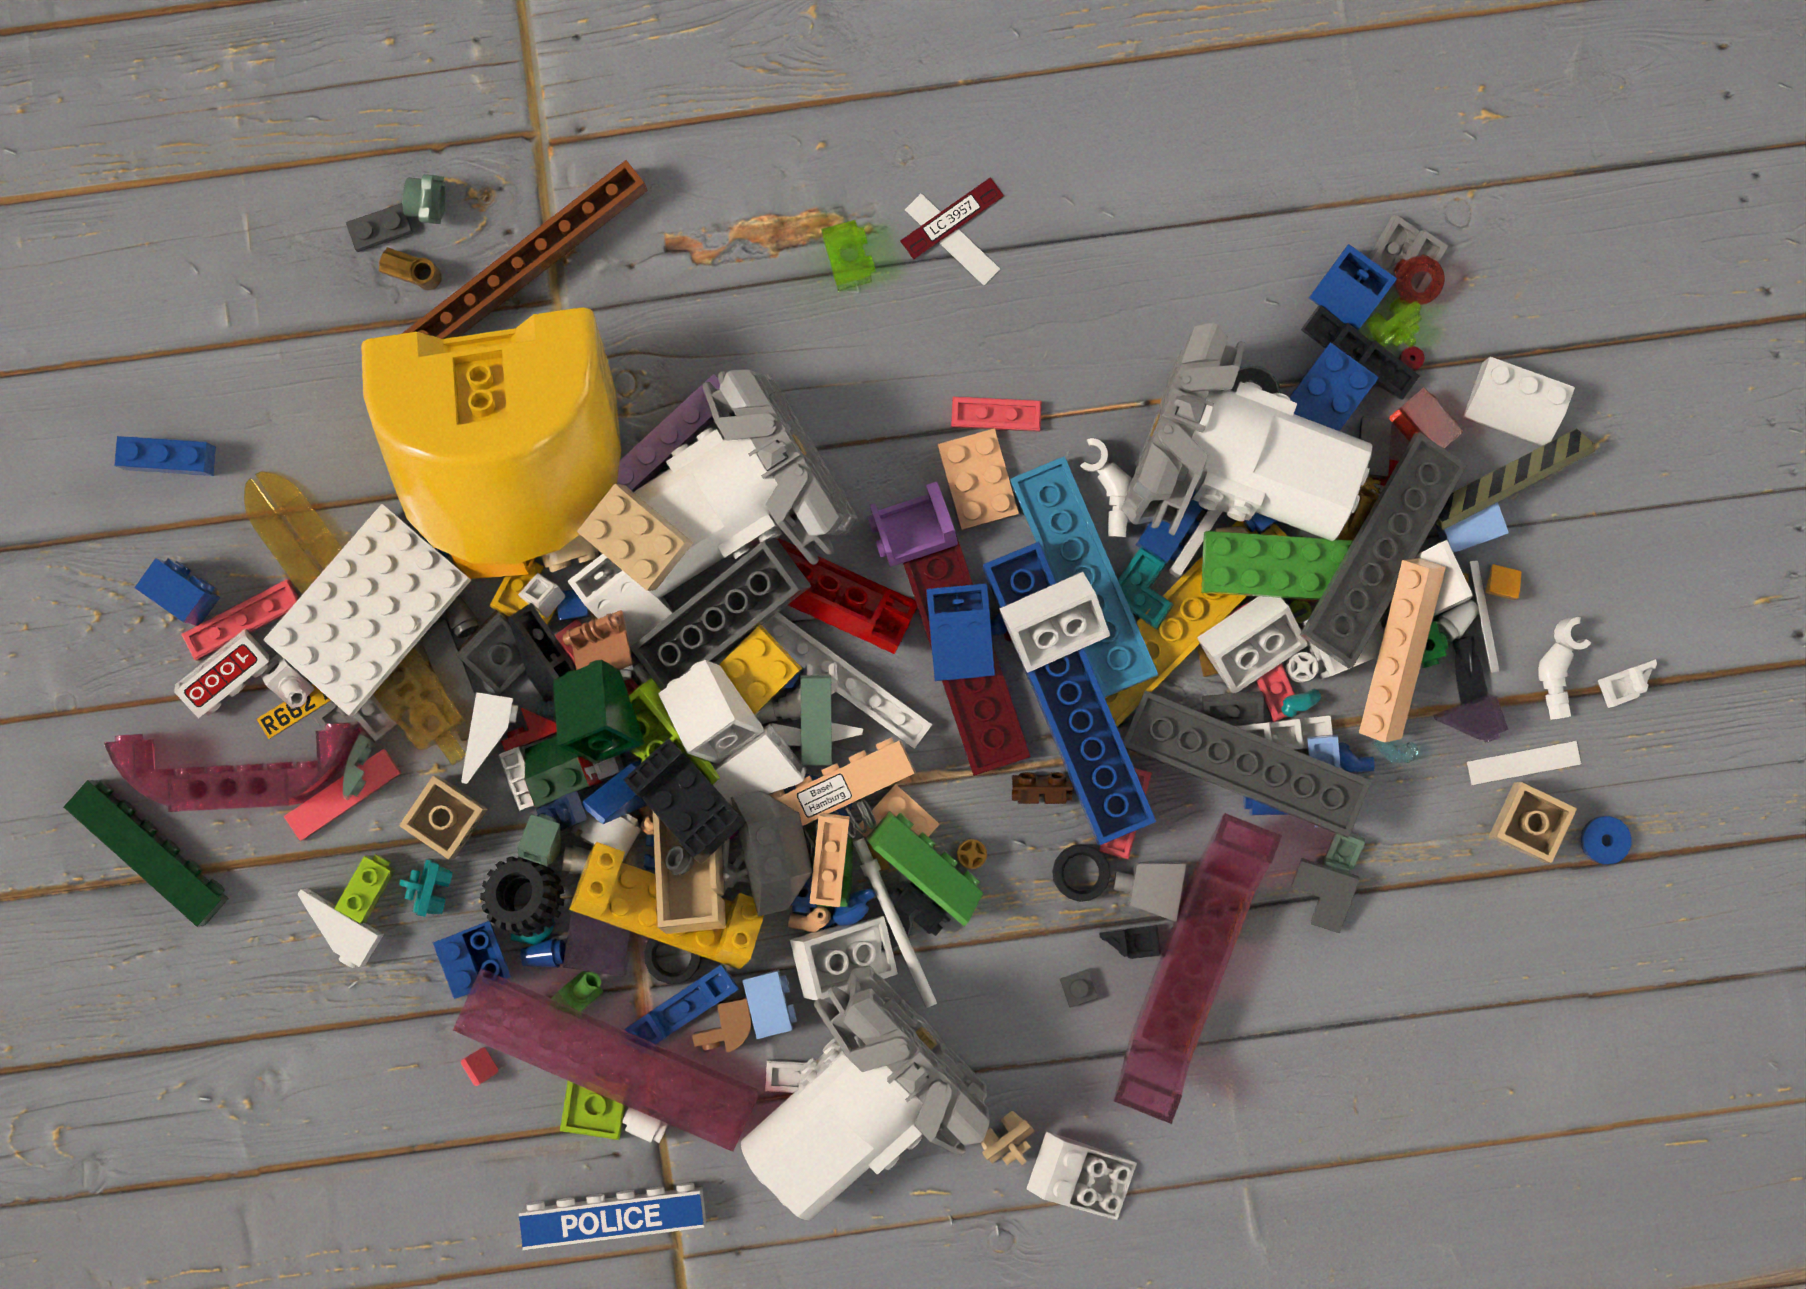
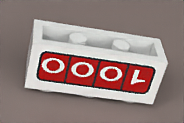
(222, 674)

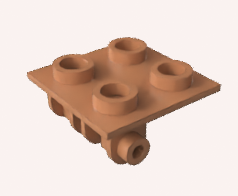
(601, 640)

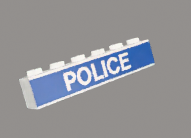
(612, 1217)

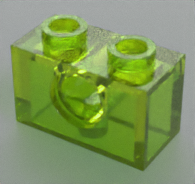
(843, 237)

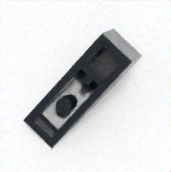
(539, 650)

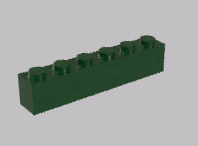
(147, 852)

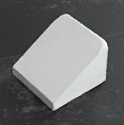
(542, 594)

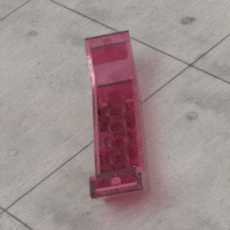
(1193, 966)

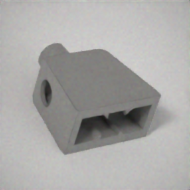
(1153, 887)

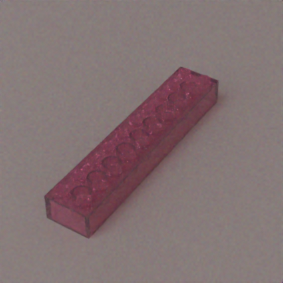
(606, 1060)

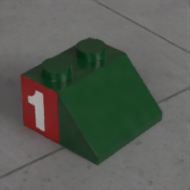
(556, 772)

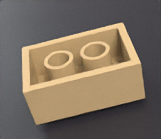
(635, 537)

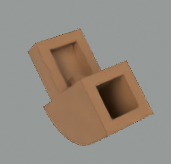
(734, 1029)

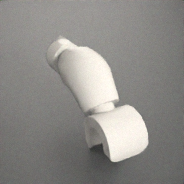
(1116, 484)
(1554, 667)
(790, 705)

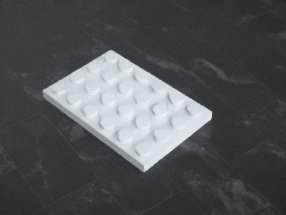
(367, 610)

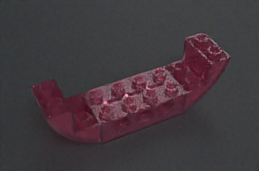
(187, 789)

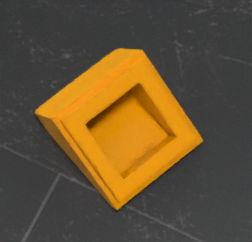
(1504, 582)

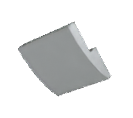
(1405, 241)
(371, 720)

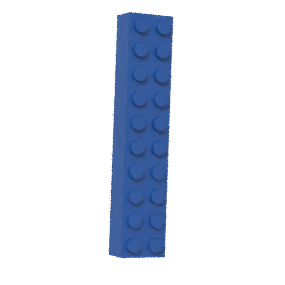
(1076, 713)

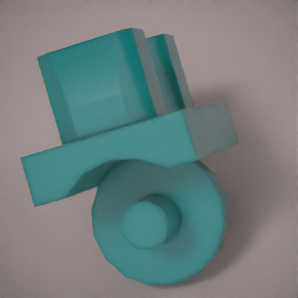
(431, 875)

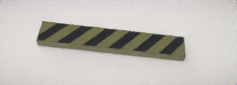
(1514, 477)

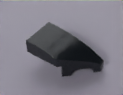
(1134, 942)

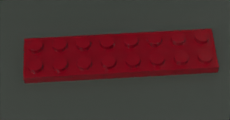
(980, 703)

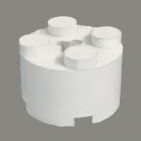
(617, 833)

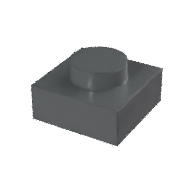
(1078, 988)

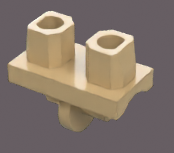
(1017, 1132)

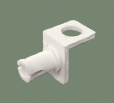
(286, 682)

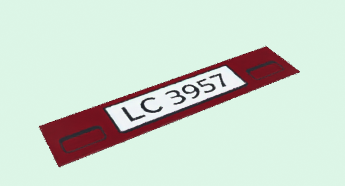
(951, 218)

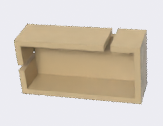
(690, 899)

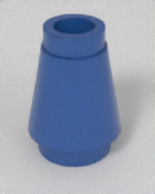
(544, 954)

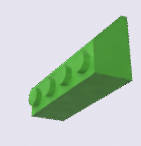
(926, 867)

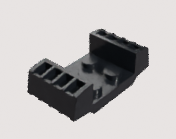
(685, 800)

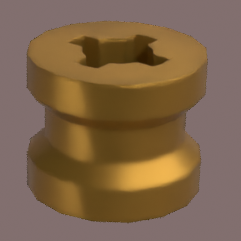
(975, 853)

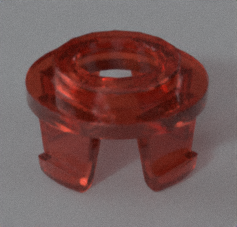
(1408, 268)

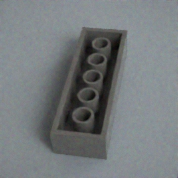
(722, 613)

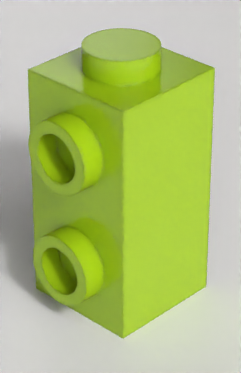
(365, 888)

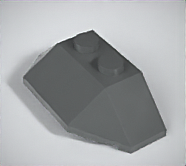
(772, 851)

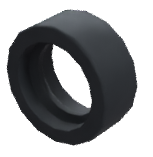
(1100, 885)
(664, 976)

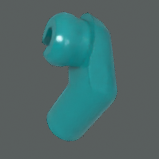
(1300, 702)

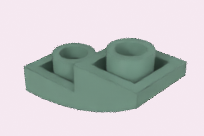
(353, 776)

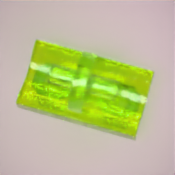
(1400, 327)

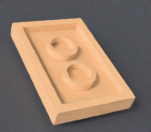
(978, 479)

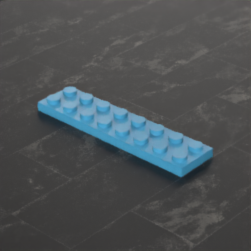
(1073, 546)

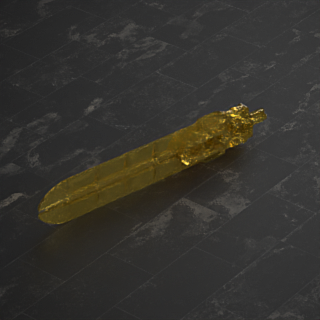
(316, 537)

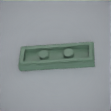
(816, 720)

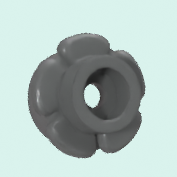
(679, 860)

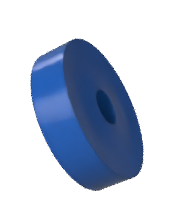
(1619, 840)

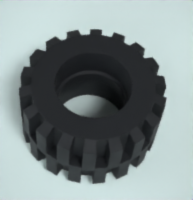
(502, 888)

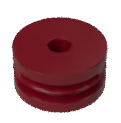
(1417, 355)

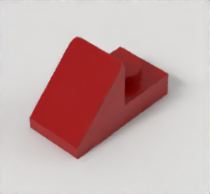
(538, 726)

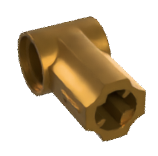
(409, 268)
(1356, 519)

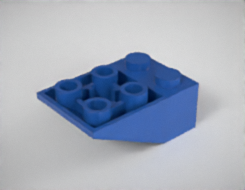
(960, 632)

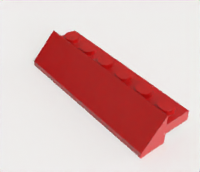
(852, 602)

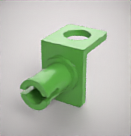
(580, 991)

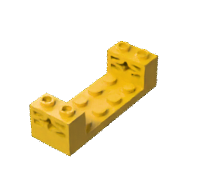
(629, 901)

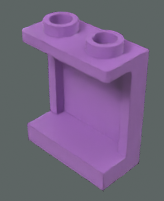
(913, 527)

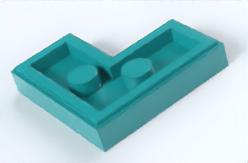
(1136, 586)

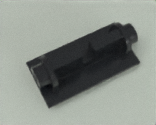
(912, 898)

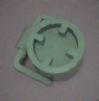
(425, 198)

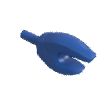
(854, 911)

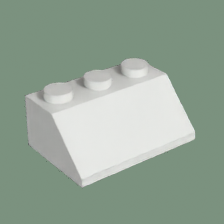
(1518, 401)
(1055, 621)
(1252, 641)

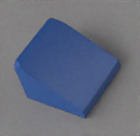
(572, 607)

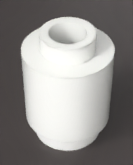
(644, 1125)

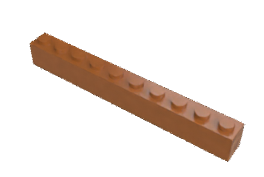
(533, 254)

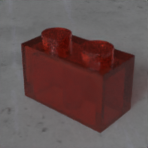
(1426, 416)

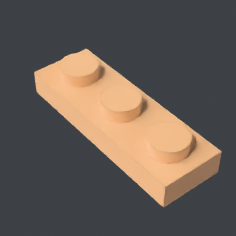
(829, 859)

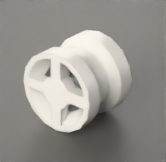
(1306, 664)

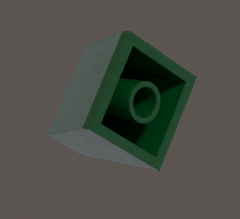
(595, 713)

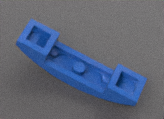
(684, 1006)

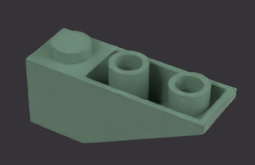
(540, 840)

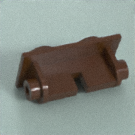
(1028, 786)

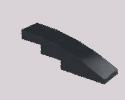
(1392, 373)

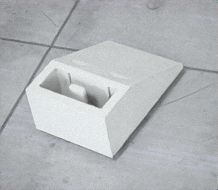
(609, 589)
(1081, 1176)

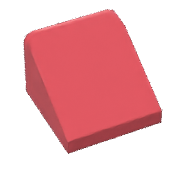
(479, 1066)

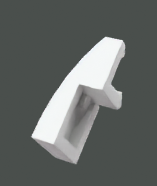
(1626, 684)

